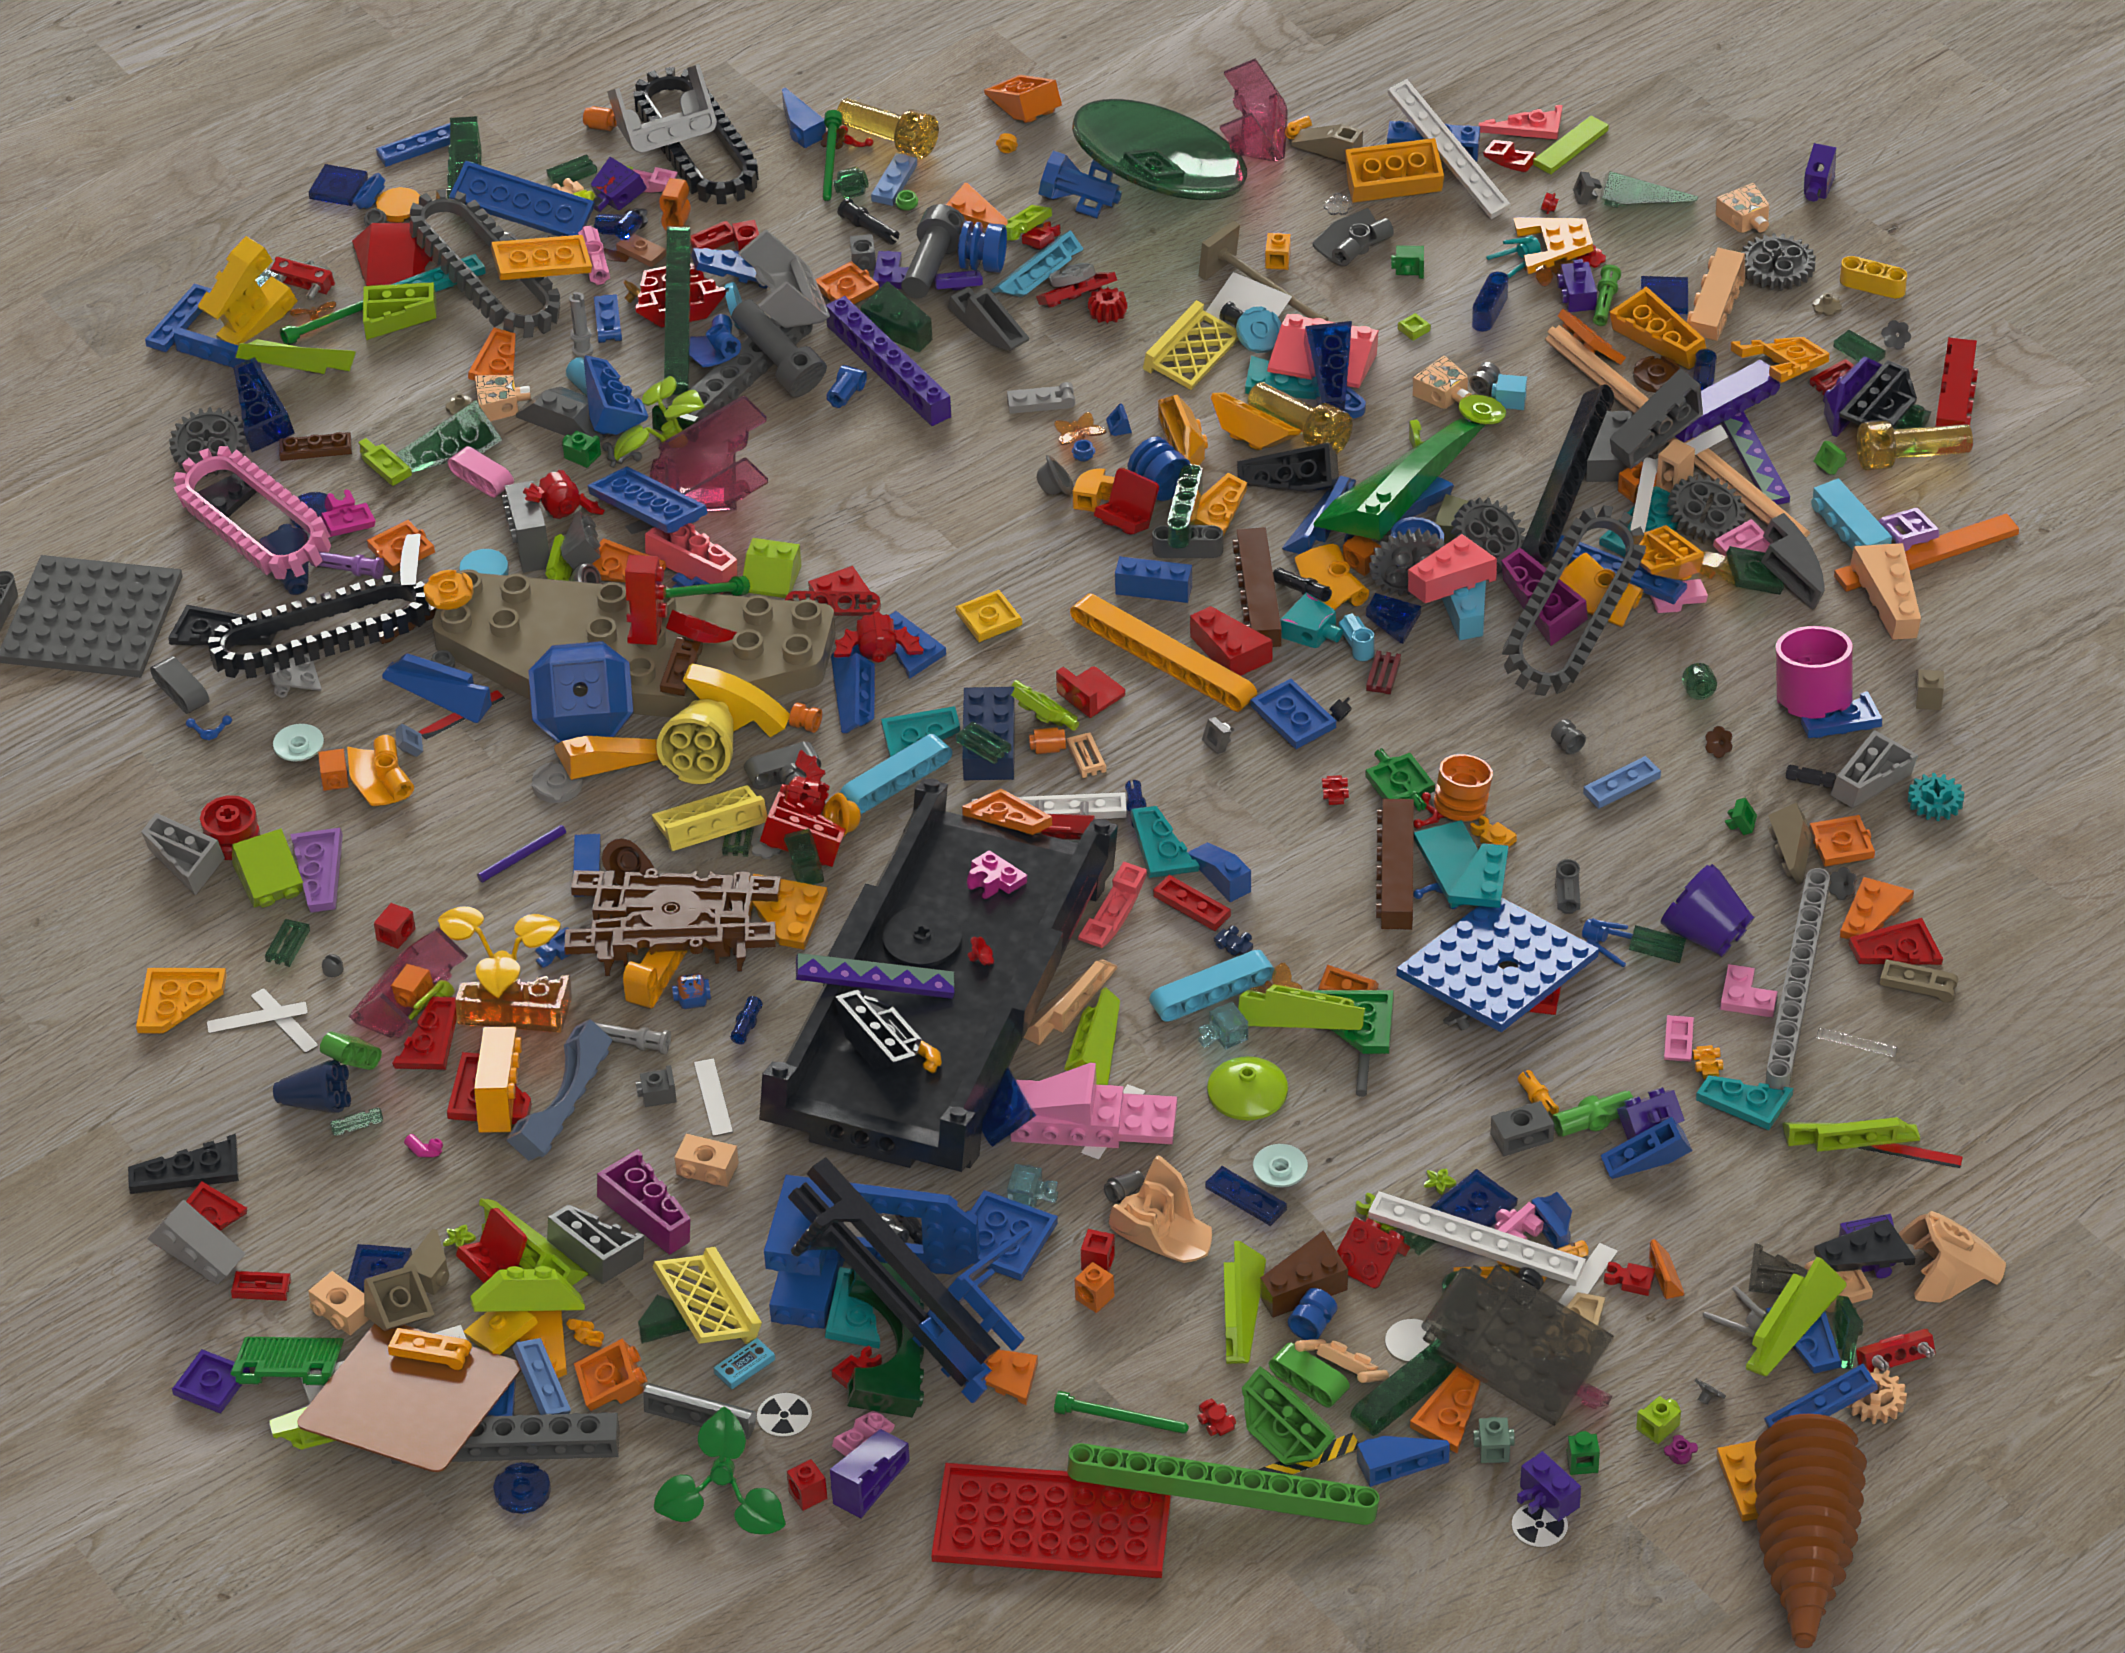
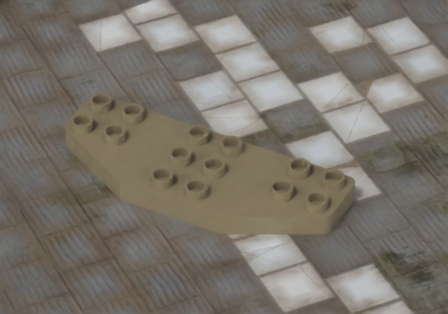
(518, 618)

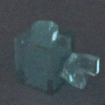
(1224, 1025)
(1027, 1186)

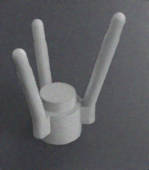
(1754, 1318)

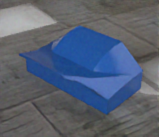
(1556, 1218)

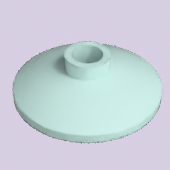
(298, 742)
(1280, 1165)

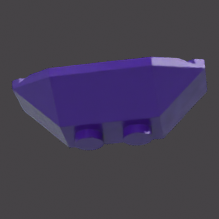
(1845, 390)

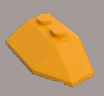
(1250, 424)
(1182, 429)
(1670, 554)

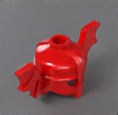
(560, 495)
(877, 639)
(807, 790)

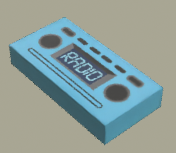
(744, 1363)

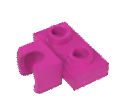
(345, 516)
(994, 873)

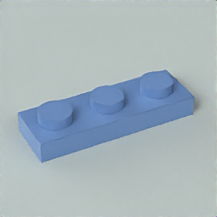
(894, 179)
(1622, 782)
(541, 1377)

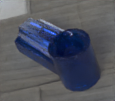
(620, 225)
(1705, 367)

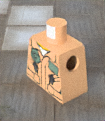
(1744, 209)
(1441, 384)
(499, 395)

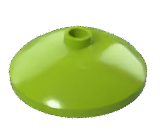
(1247, 1088)

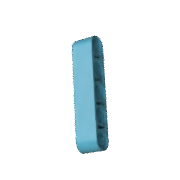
(897, 772)
(1211, 985)

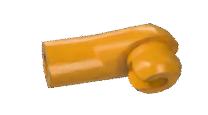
(1294, 127)
(932, 1055)

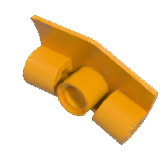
(1330, 569)
(1586, 579)
(378, 773)

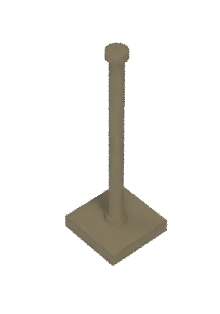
(1222, 249)

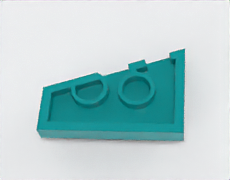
(1291, 385)
(909, 728)
(1159, 845)
(1483, 878)
(1748, 1102)
(851, 1318)

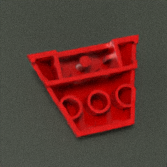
(389, 254)
(652, 298)

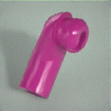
(432, 1149)

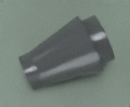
(1124, 1185)

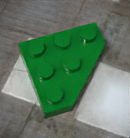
(1377, 1023)

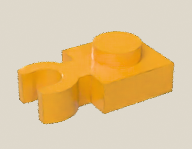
(1493, 834)

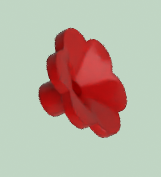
(1594, 258)
(980, 951)

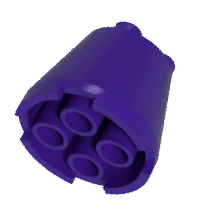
(1708, 912)

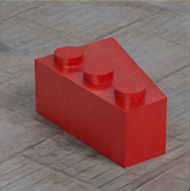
(645, 599)

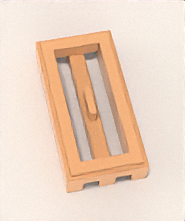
(1090, 768)

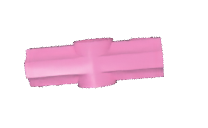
(596, 254)

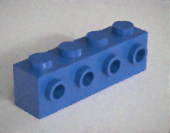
(1467, 135)

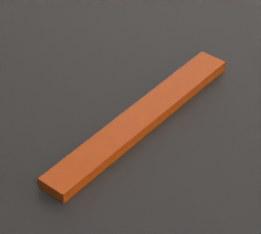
(1944, 546)

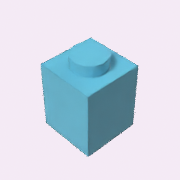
(1510, 391)

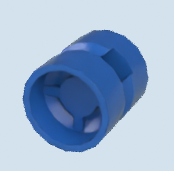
(1312, 1314)

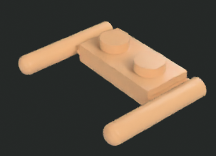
(1337, 1354)

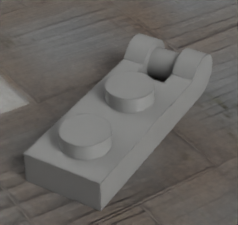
(1041, 398)

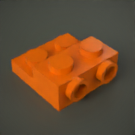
(610, 1375)

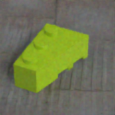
(397, 307)

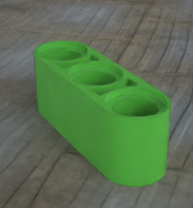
(350, 1050)
(1309, 1375)

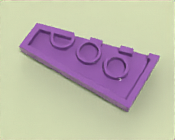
(319, 866)

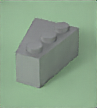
(1873, 769)
(183, 851)
(196, 1243)

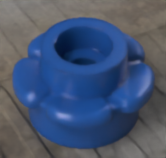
(1083, 450)

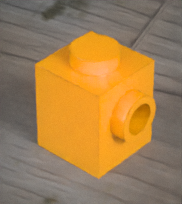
(1278, 251)

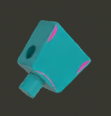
(1310, 623)

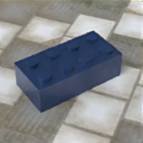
(994, 711)

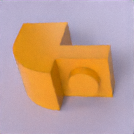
(1091, 488)

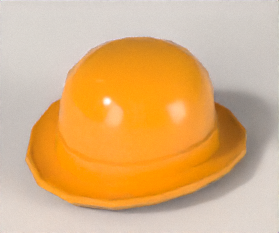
(842, 812)

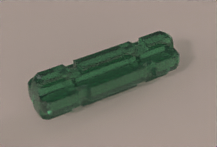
(356, 1121)

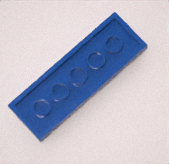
(523, 200)
(647, 499)

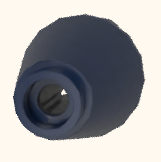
(283, 542)
(316, 1088)

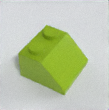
(772, 567)

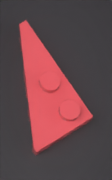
(1527, 124)

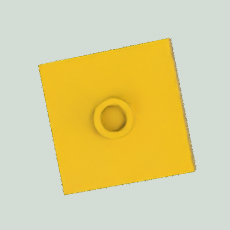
(989, 615)
(500, 1329)

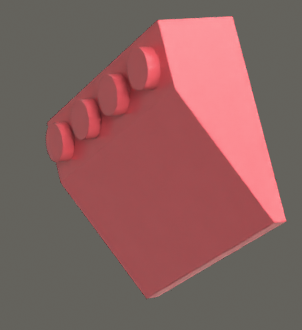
(1291, 359)

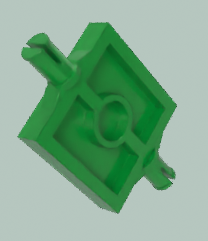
(1400, 778)

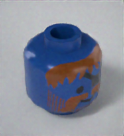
(691, 991)

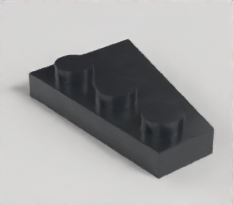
(228, 494)
(1870, 1245)

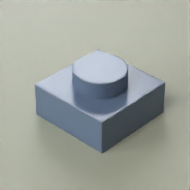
(409, 740)

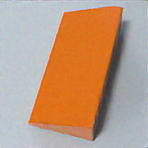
(1343, 980)
(1665, 1271)

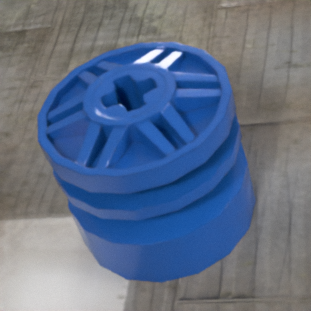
(980, 246)
(1159, 463)

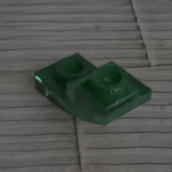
(1915, 418)

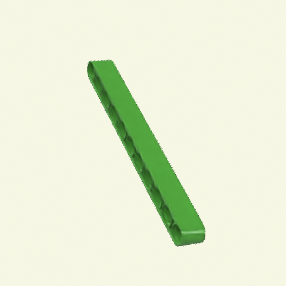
(1223, 1484)

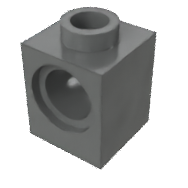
(863, 251)

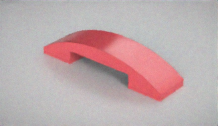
(1116, 906)

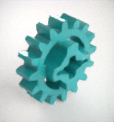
(1935, 796)

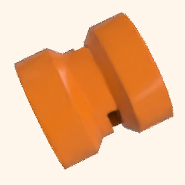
(806, 717)

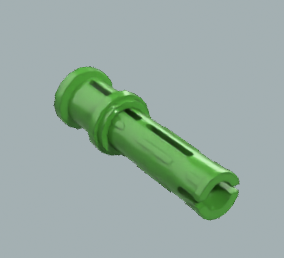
(1601, 313)

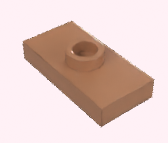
(641, 250)

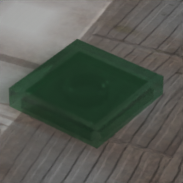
(1751, 572)

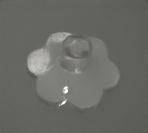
(1337, 204)

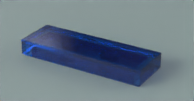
(1246, 1195)

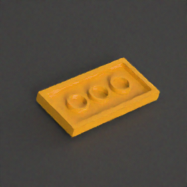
(541, 257)

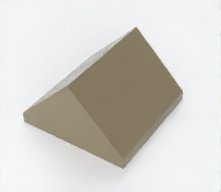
(396, 1298)

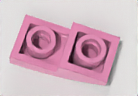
(863, 1429)

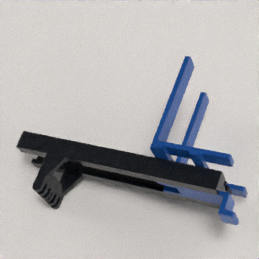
(947, 1328)

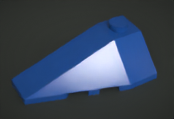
(609, 401)

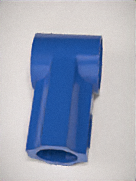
(847, 382)

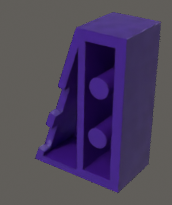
(867, 1472)

